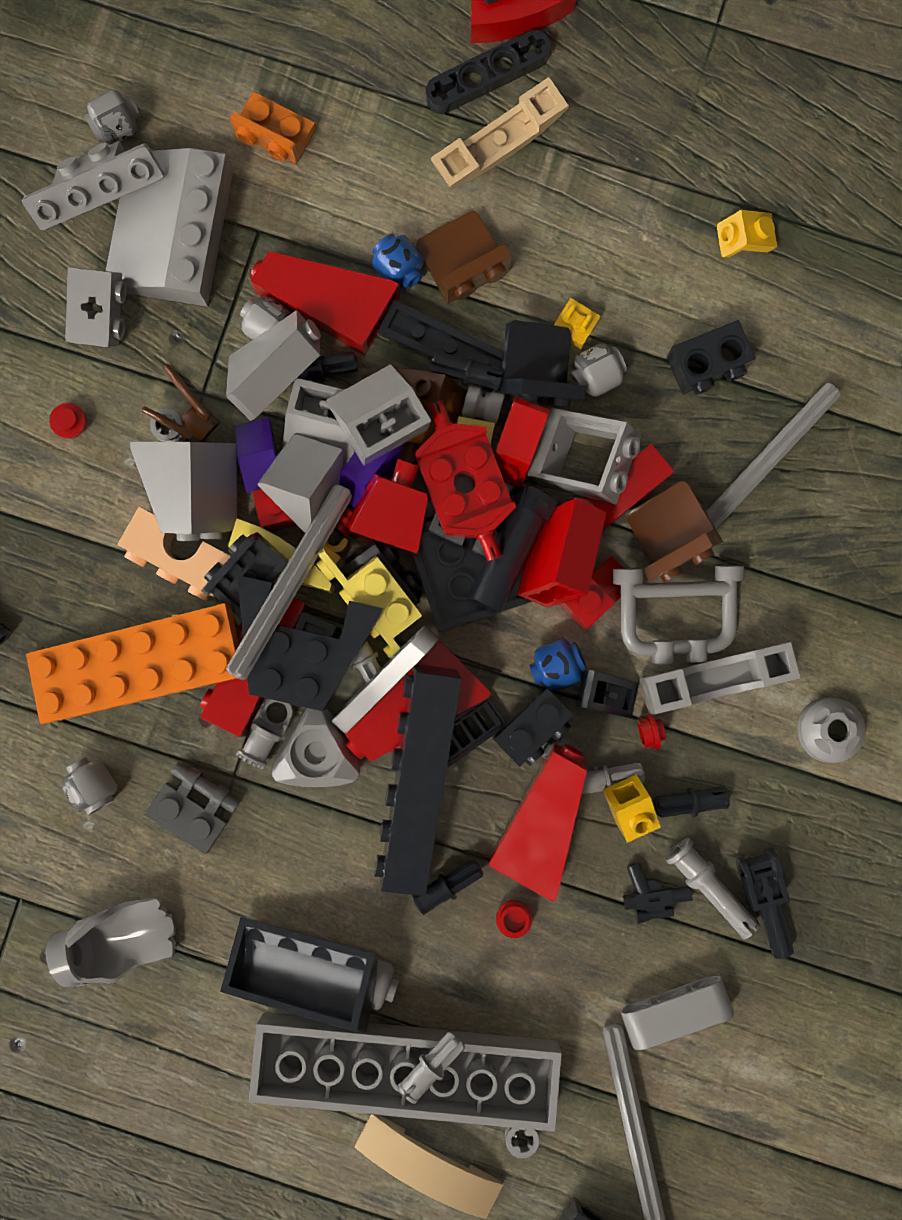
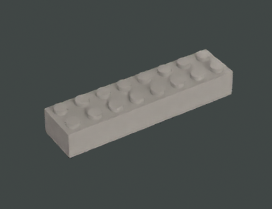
(331, 1068)

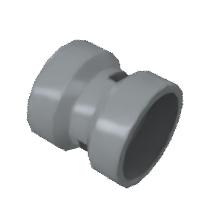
(483, 404)

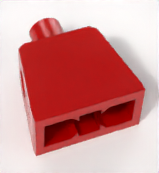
(392, 509)

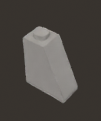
(271, 363)

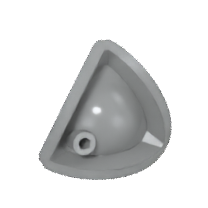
(315, 754)

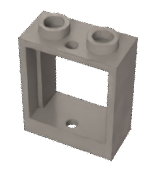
(556, 442)

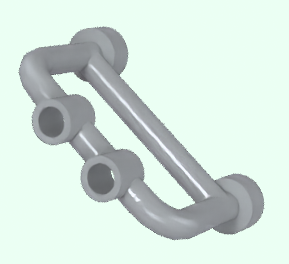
(696, 648)

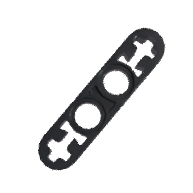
(484, 66)

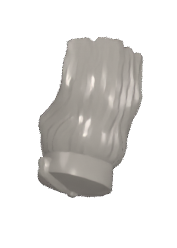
(111, 943)

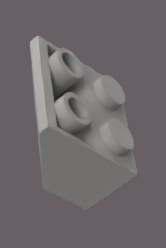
(379, 414)
(312, 417)

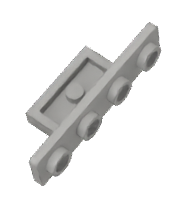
(91, 182)

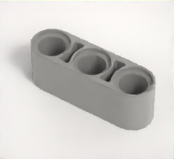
(677, 1012)

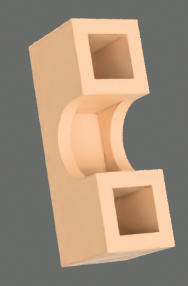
(147, 543)

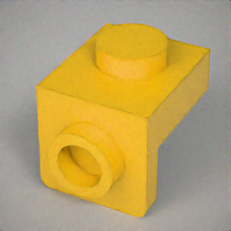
(746, 232)

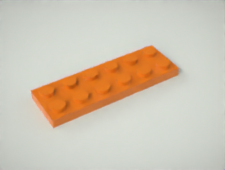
(133, 664)

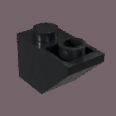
(389, 557)

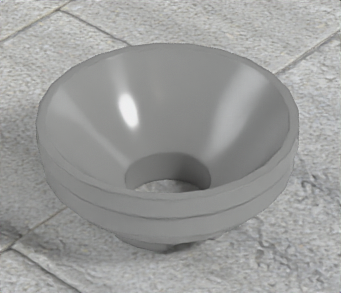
(813, 730)

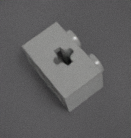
(83, 322)

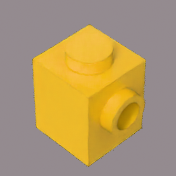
(631, 808)

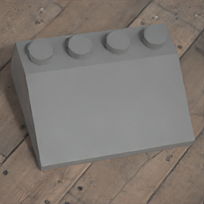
(173, 228)

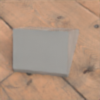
(302, 477)

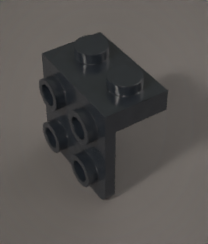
(538, 363)

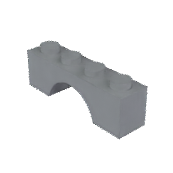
(719, 678)

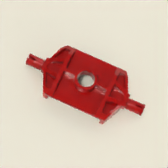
(465, 450)

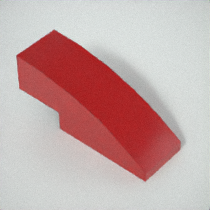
(514, 17)
(644, 475)

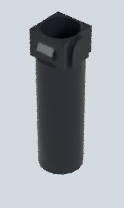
(515, 544)

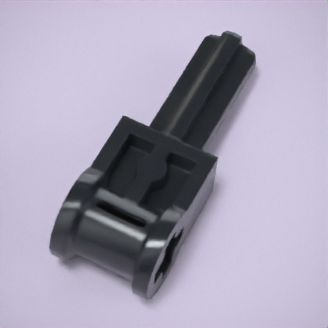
(766, 892)

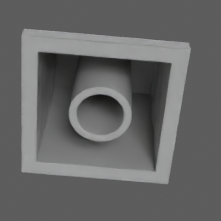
(190, 486)

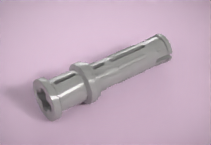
(702, 876)

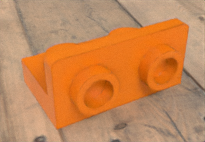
(273, 128)

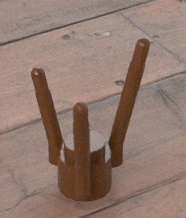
(198, 419)

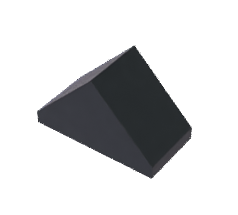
(606, 694)

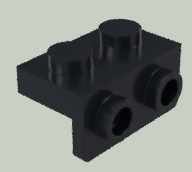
(250, 558)

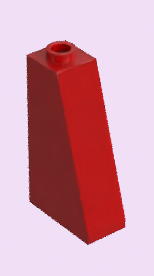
(336, 299)
(376, 730)
(541, 828)

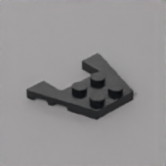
(302, 664)

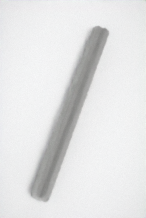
(772, 454)
(289, 583)
(633, 1122)

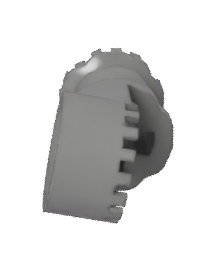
(264, 735)

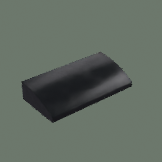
(302, 975)

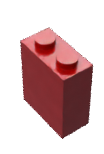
(563, 554)

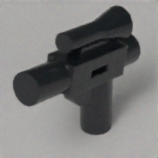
(650, 898)

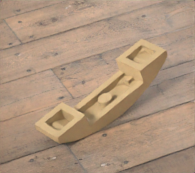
(502, 137)
(426, 1169)

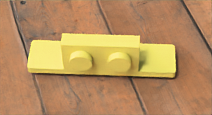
(375, 587)

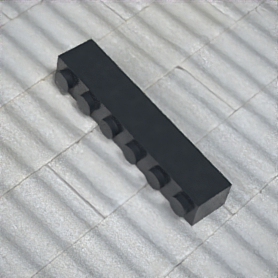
(418, 779)

